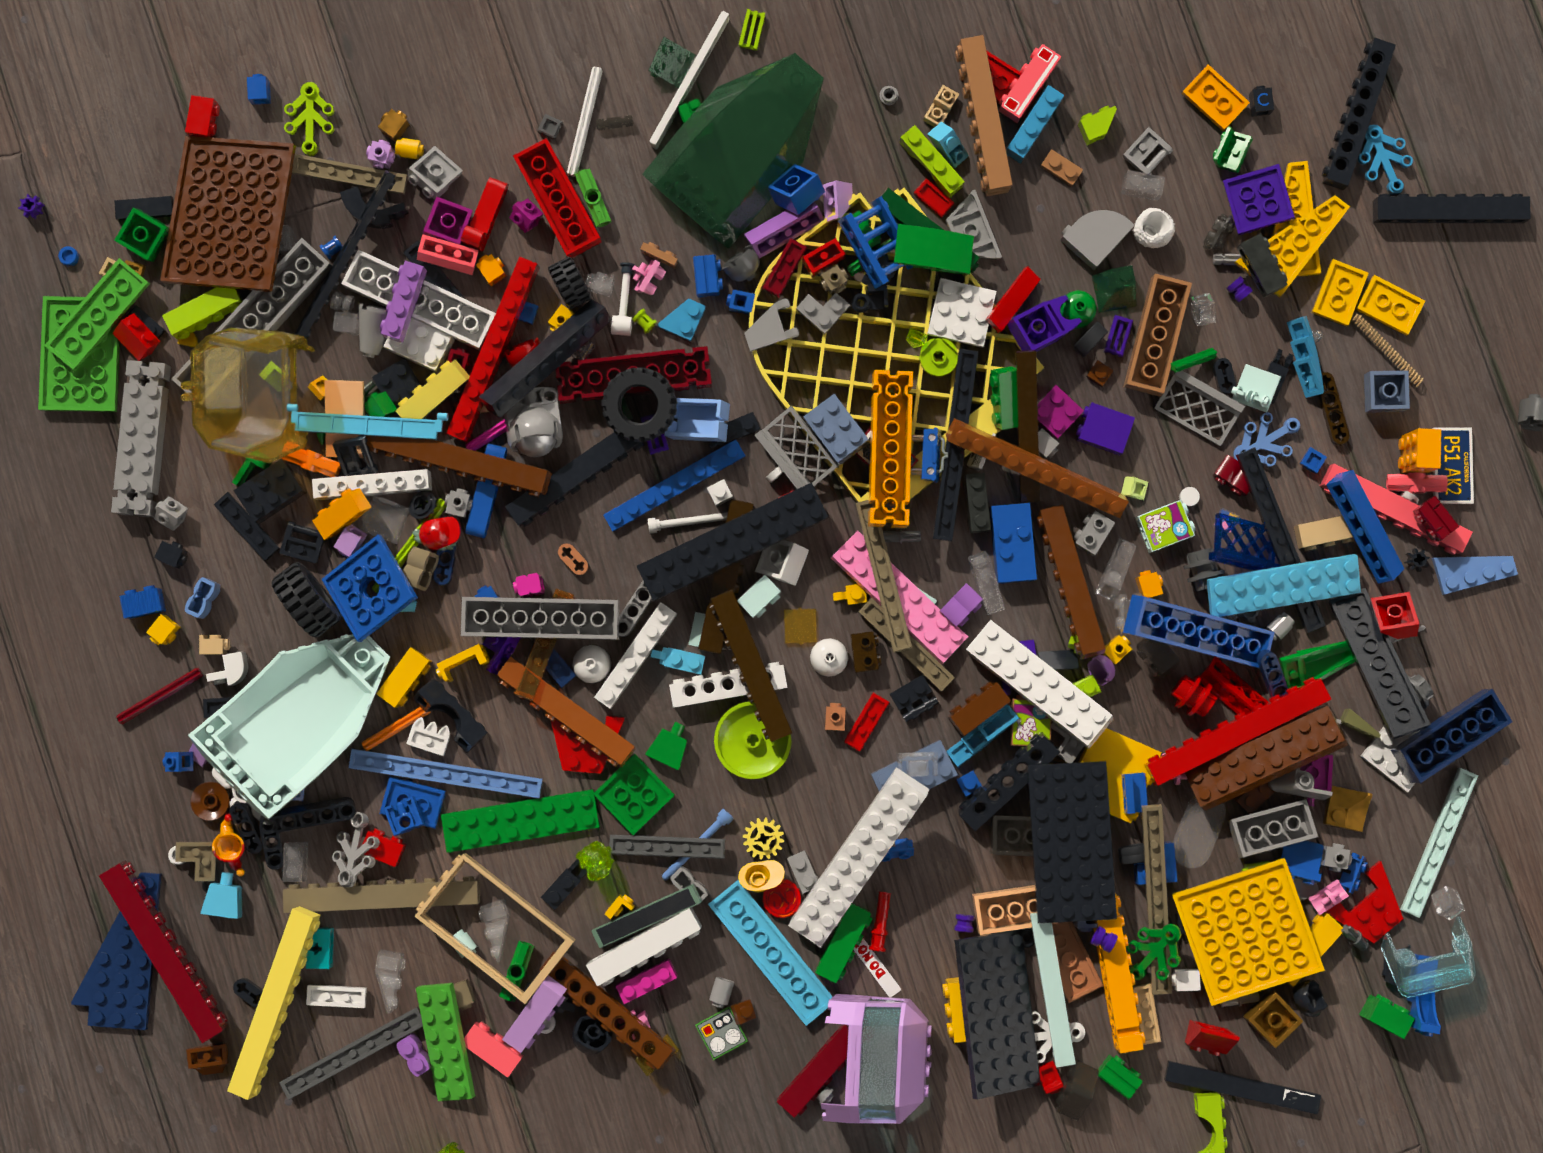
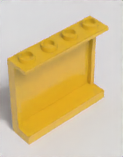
(1121, 757)

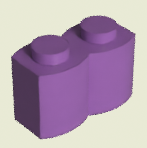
(961, 605)
(417, 1058)

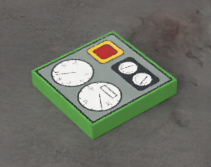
(721, 1033)

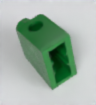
(669, 746)

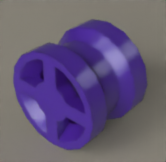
(964, 923)

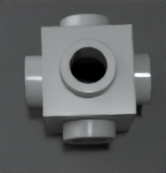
(452, 500)
(170, 513)
(1329, 857)

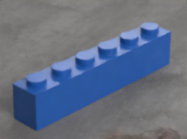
(1365, 526)

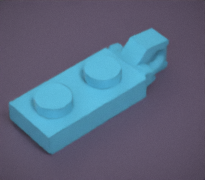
(680, 659)

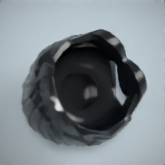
(1309, 998)

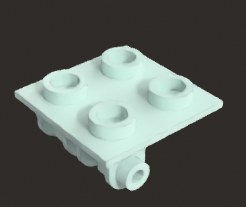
(1256, 388)

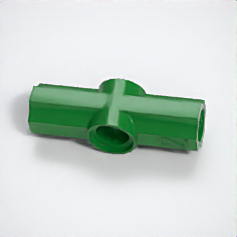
(521, 959)

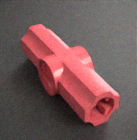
(1417, 483)

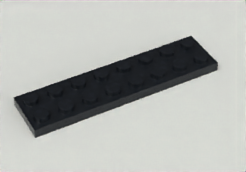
(1379, 665)

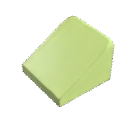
(1134, 488)

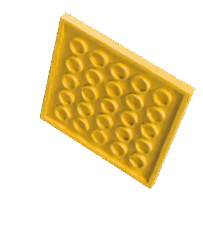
(1248, 932)

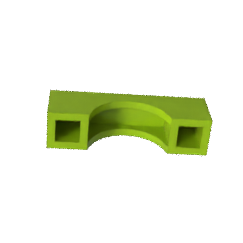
(942, 172)
(1210, 1107)

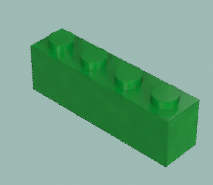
(843, 942)

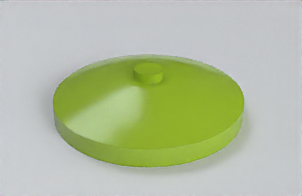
(743, 745)

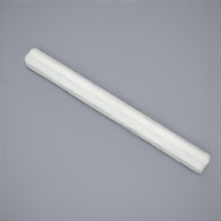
(584, 121)

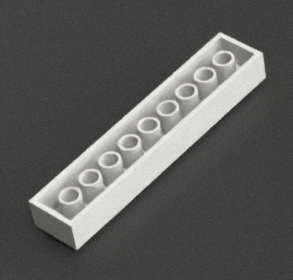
(858, 857)

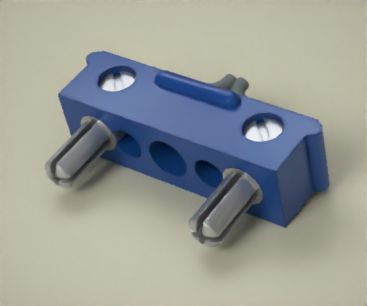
(931, 454)

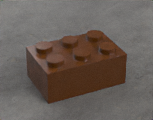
(978, 708)

